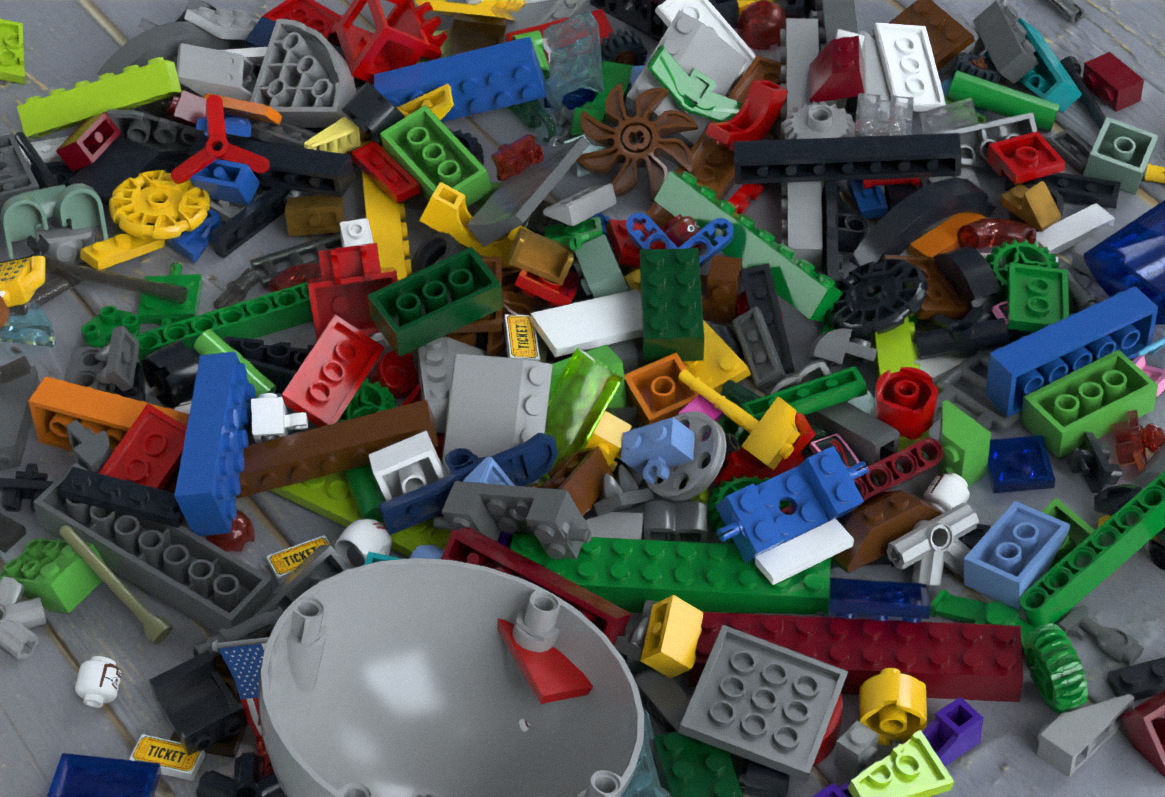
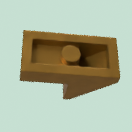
(1032, 205)

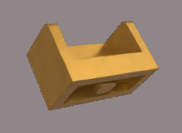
(314, 215)
(540, 256)

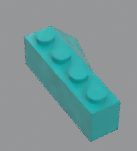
(1049, 76)

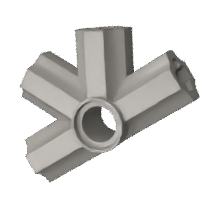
(932, 553)
(17, 618)

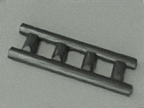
(293, 254)

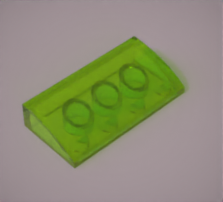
(578, 402)

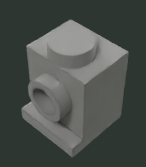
(857, 749)

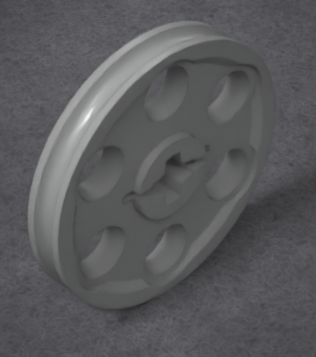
(698, 478)

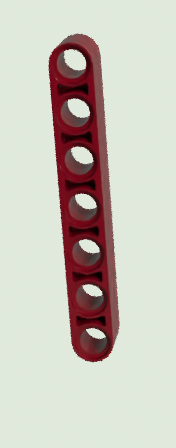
(889, 476)

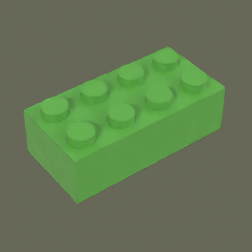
(435, 155)
(1088, 402)

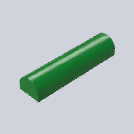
(1002, 99)
(814, 394)
(365, 492)

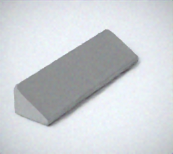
(582, 204)

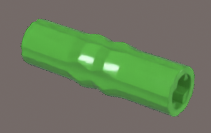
(211, 343)

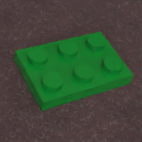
(1036, 296)

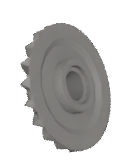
(818, 122)

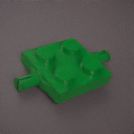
(575, 235)
(164, 312)

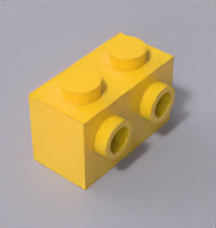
(609, 437)
(672, 637)

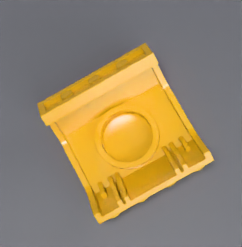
(490, 8)

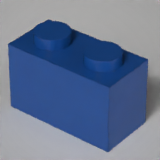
(227, 181)

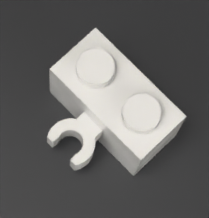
(272, 420)

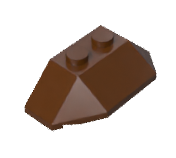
(879, 523)

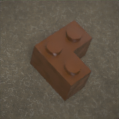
(721, 289)

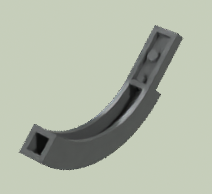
(160, 42)

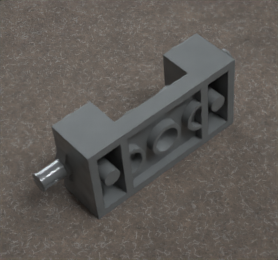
(14, 171)
(512, 509)

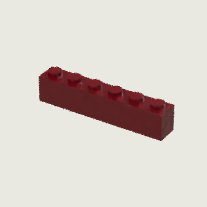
(475, 548)

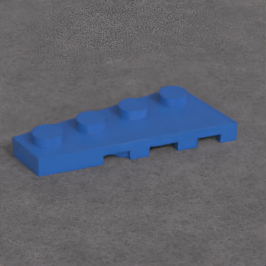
(233, 125)

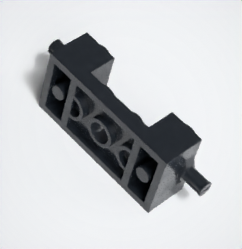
(637, 14)

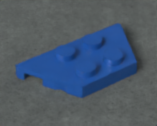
(194, 243)

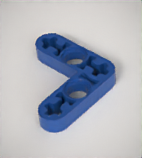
(699, 238)

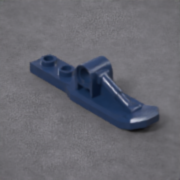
(521, 464)

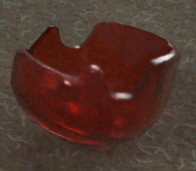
(241, 532)

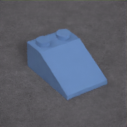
(1014, 553)

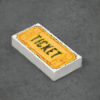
(520, 337)
(287, 560)
(170, 755)

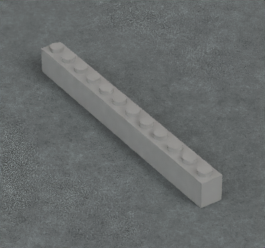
(802, 199)

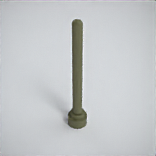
(155, 627)

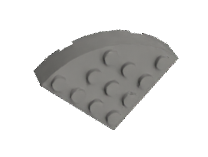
(303, 77)

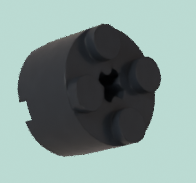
(372, 112)
(172, 372)

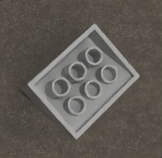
(691, 47)
(435, 373)
(495, 404)

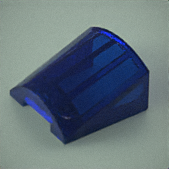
(1134, 259)

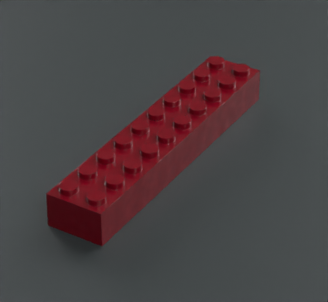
(950, 658)

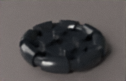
(897, 284)

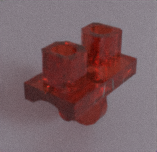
(515, 157)
(1140, 438)

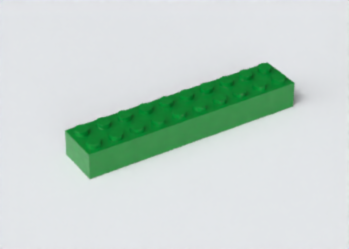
(701, 574)

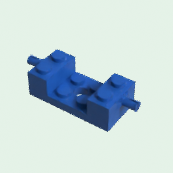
(816, 489)

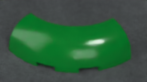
(613, 75)

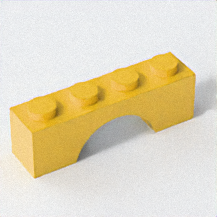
(449, 214)

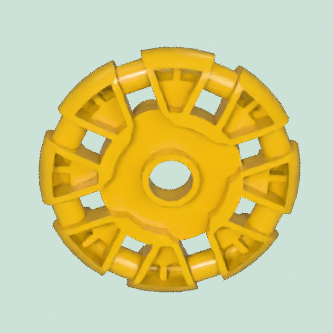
(137, 207)

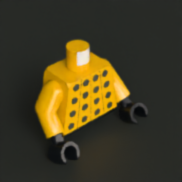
(23, 275)

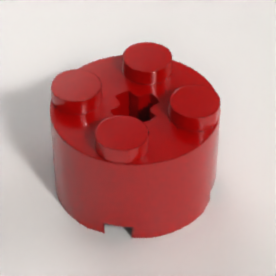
(906, 401)

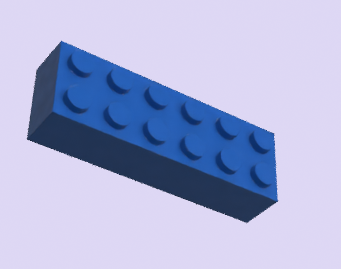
(477, 78)
(1061, 348)
(215, 444)

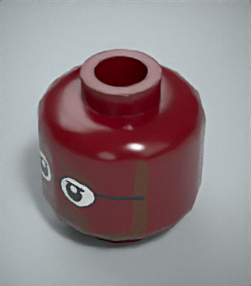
(681, 230)

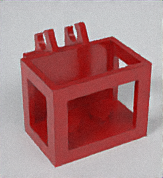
(395, 44)
(345, 282)

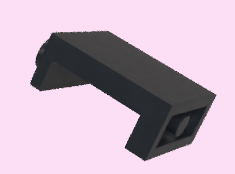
(197, 703)

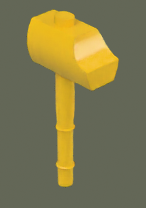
(768, 438)

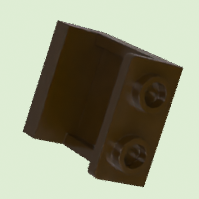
(475, 32)

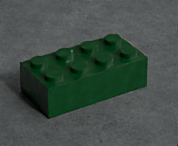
(435, 301)
(671, 304)
(693, 767)

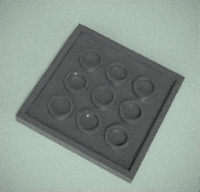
(763, 702)

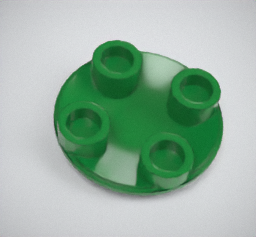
(99, 329)

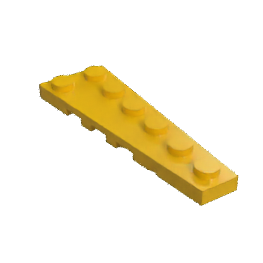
(719, 359)

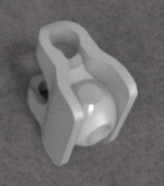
(65, 242)

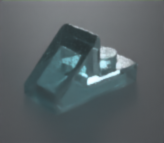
(29, 329)

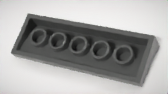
(523, 193)

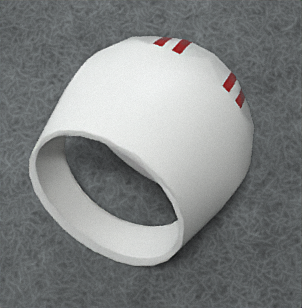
(365, 536)

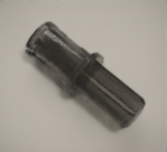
(237, 289)

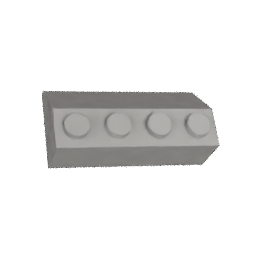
(873, 71)

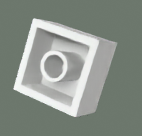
(406, 466)

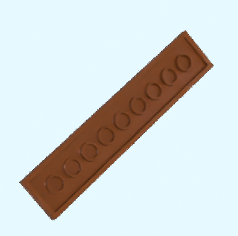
(715, 163)

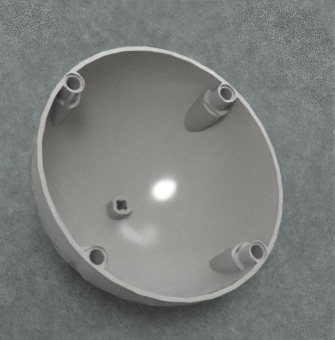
(409, 691)

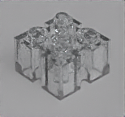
(883, 117)

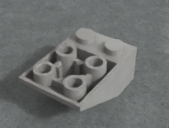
(215, 72)

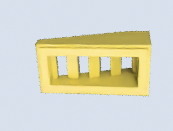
(340, 136)

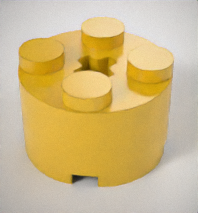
(893, 706)

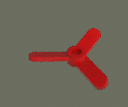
(216, 137)

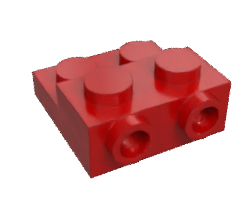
(1024, 158)

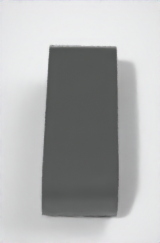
(662, 699)

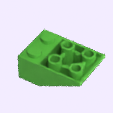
(53, 573)

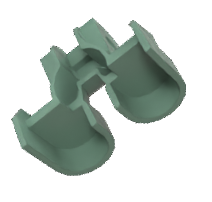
(70, 205)

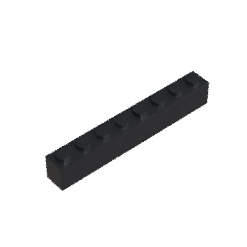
(847, 158)

